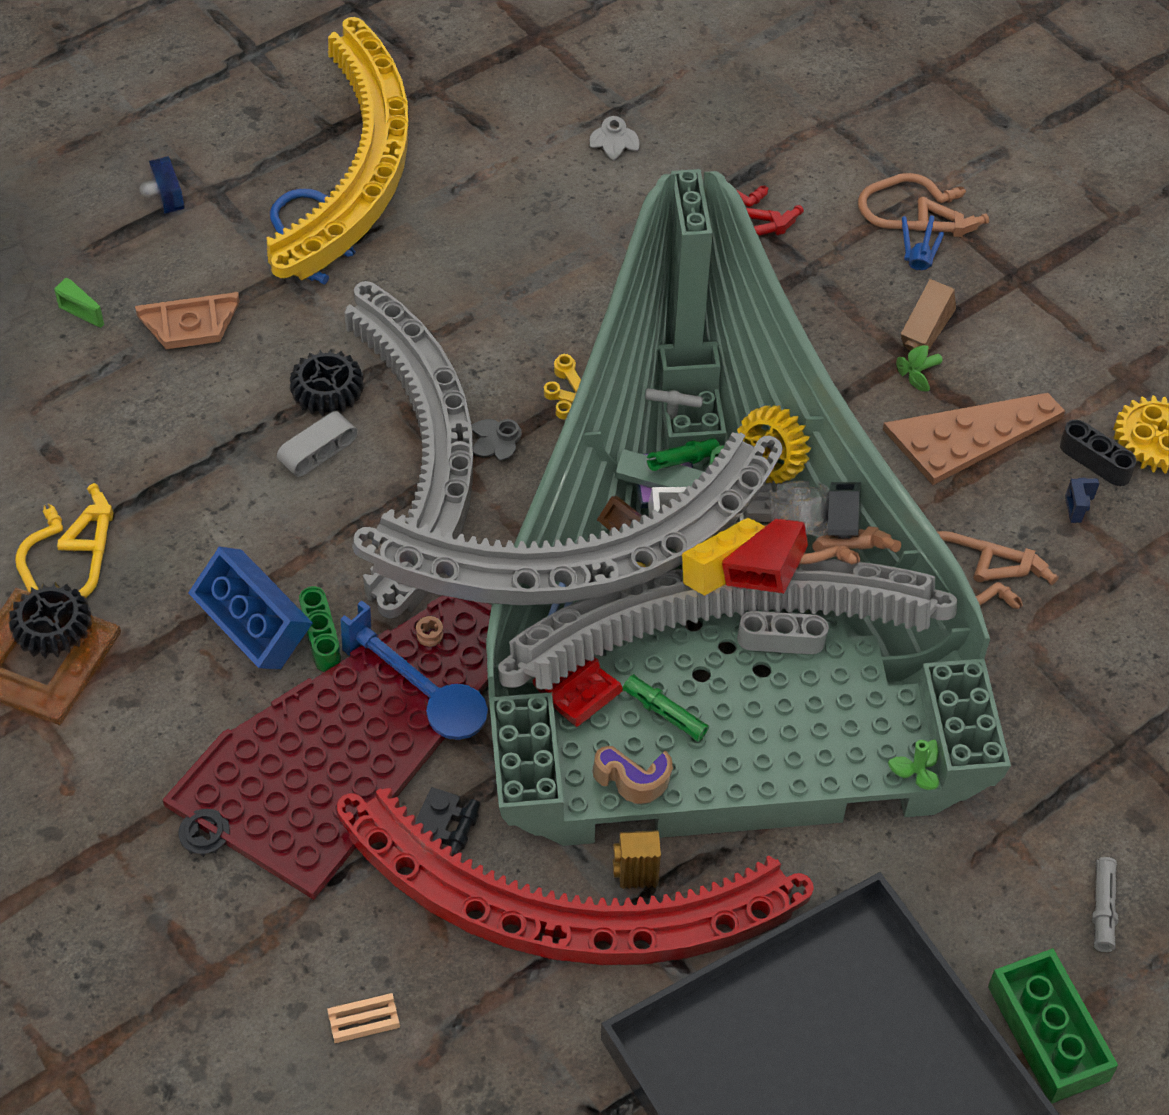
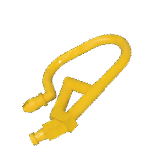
(99, 512)

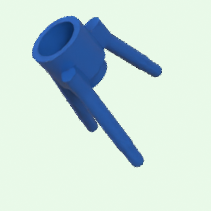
(920, 256)

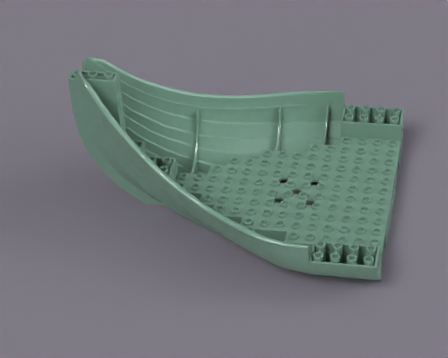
(780, 750)

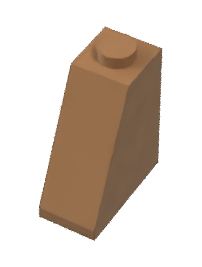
(929, 315)

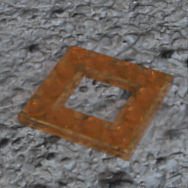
(57, 698)

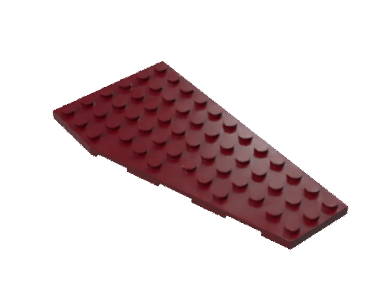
(327, 738)

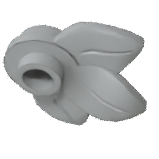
(616, 139)

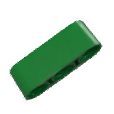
(326, 638)

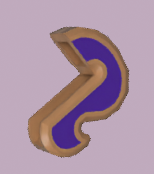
(632, 780)

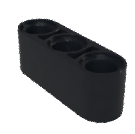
(1098, 452)

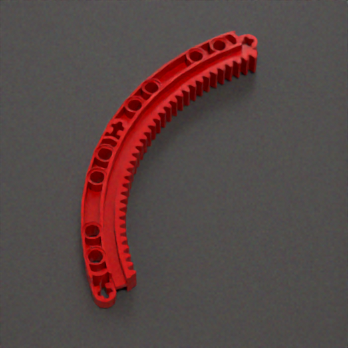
(671, 928)

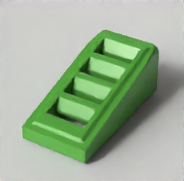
(77, 302)

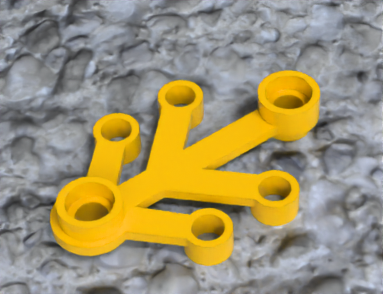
(566, 369)

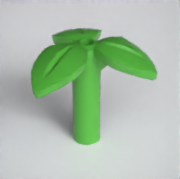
(917, 362)
(925, 756)

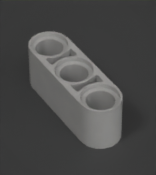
(317, 444)
(770, 624)

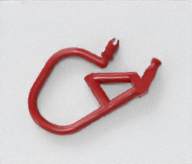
(778, 223)

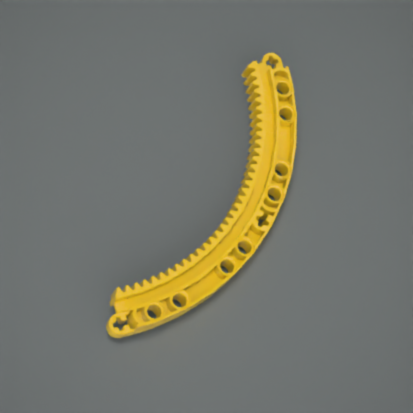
(376, 166)

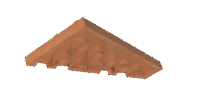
(961, 437)

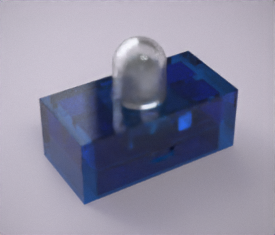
(164, 185)

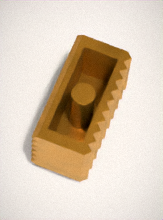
(637, 859)

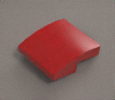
(583, 692)

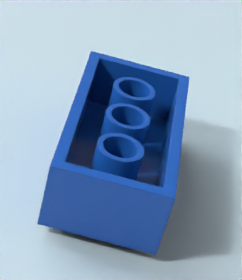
(250, 608)

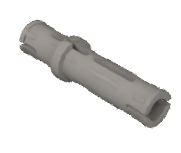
(1105, 913)

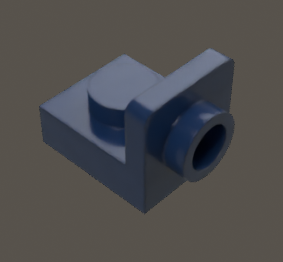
(1078, 497)

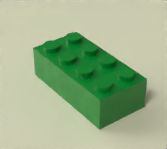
(1052, 1026)

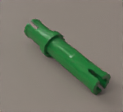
(690, 452)
(655, 700)

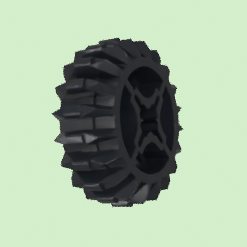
(326, 382)
(66, 624)

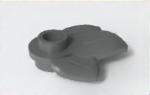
(496, 438)

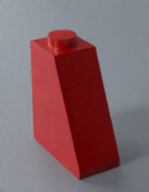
(768, 557)

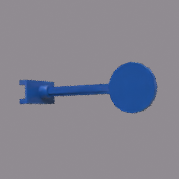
(452, 711)

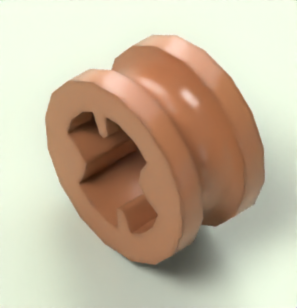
(434, 637)

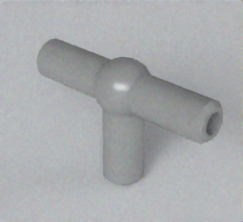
(673, 399)

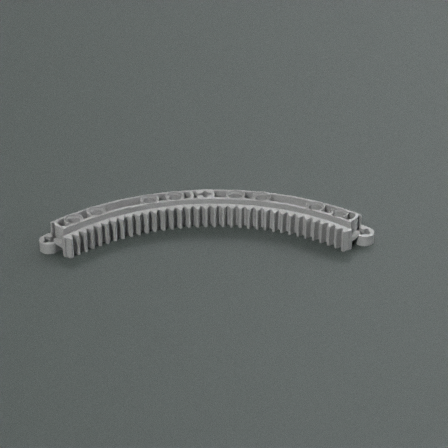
(442, 419)
(586, 568)
(597, 623)

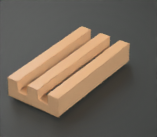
(362, 1006)

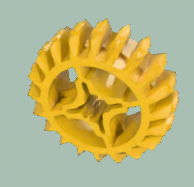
(786, 431)

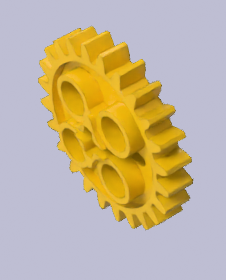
(1145, 431)

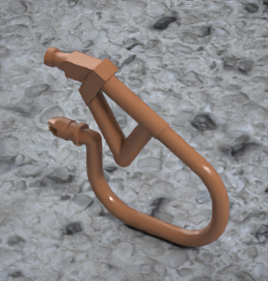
(959, 225)
(830, 546)
(1028, 560)

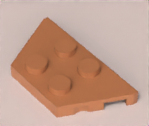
(189, 320)

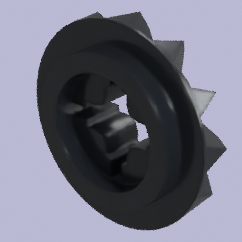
(190, 835)

